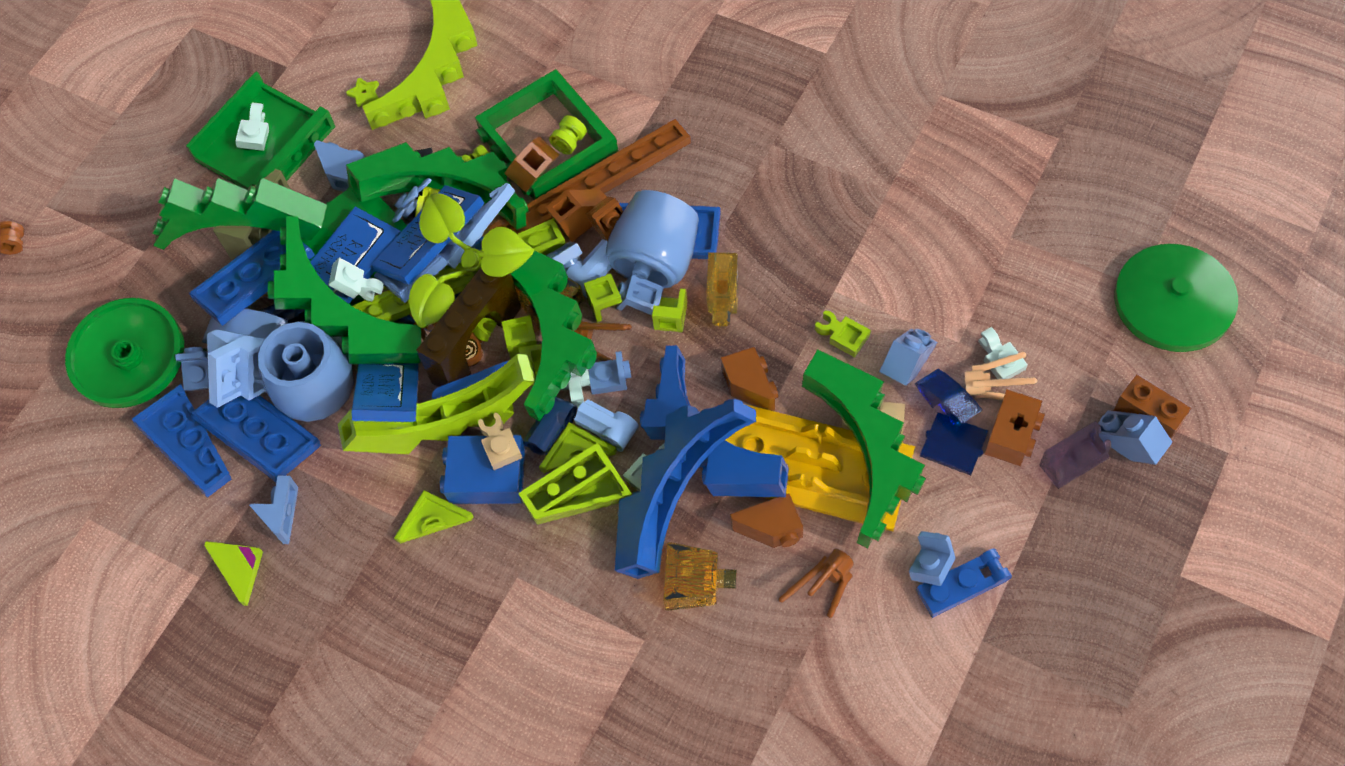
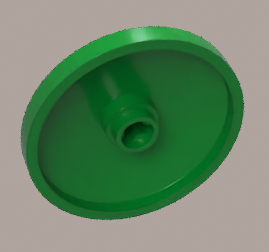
(1176, 297)
(124, 352)

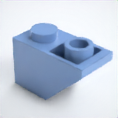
(334, 162)
(908, 355)
(1135, 436)

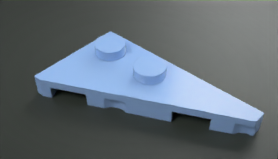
(477, 224)

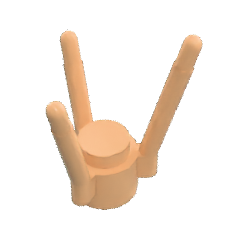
(979, 382)

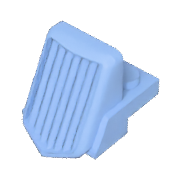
(233, 367)

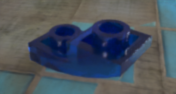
(953, 399)

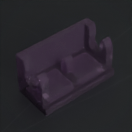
(1075, 455)

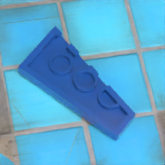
(183, 440)

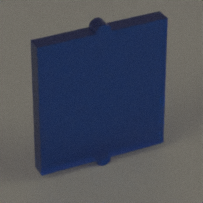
(954, 446)

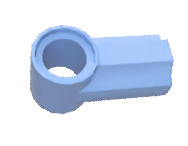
(592, 267)
(609, 426)

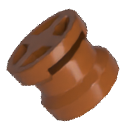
(11, 237)

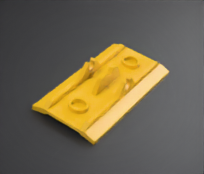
(823, 463)

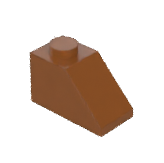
(770, 522)

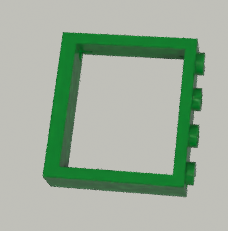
(529, 96)

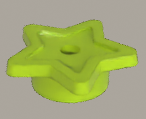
(361, 86)

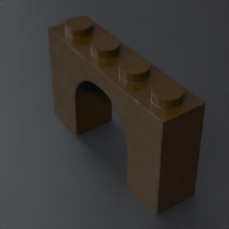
(445, 346)

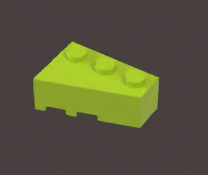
(575, 488)

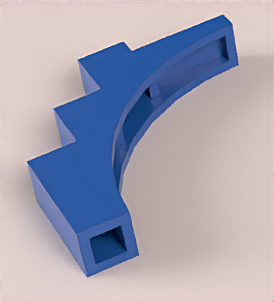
(728, 467)
(647, 513)

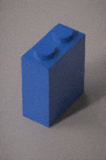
(471, 477)

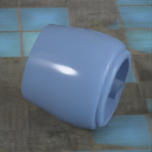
(653, 238)
(305, 372)

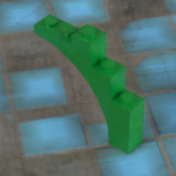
(402, 168)
(225, 204)
(363, 336)
(562, 349)
(857, 400)

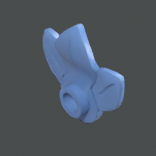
(407, 203)

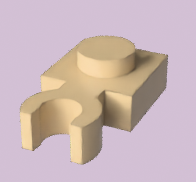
(499, 444)

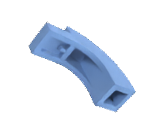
(248, 323)

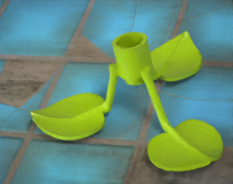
(501, 255)

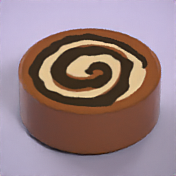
(473, 352)

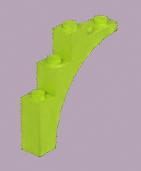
(439, 66)
(444, 415)

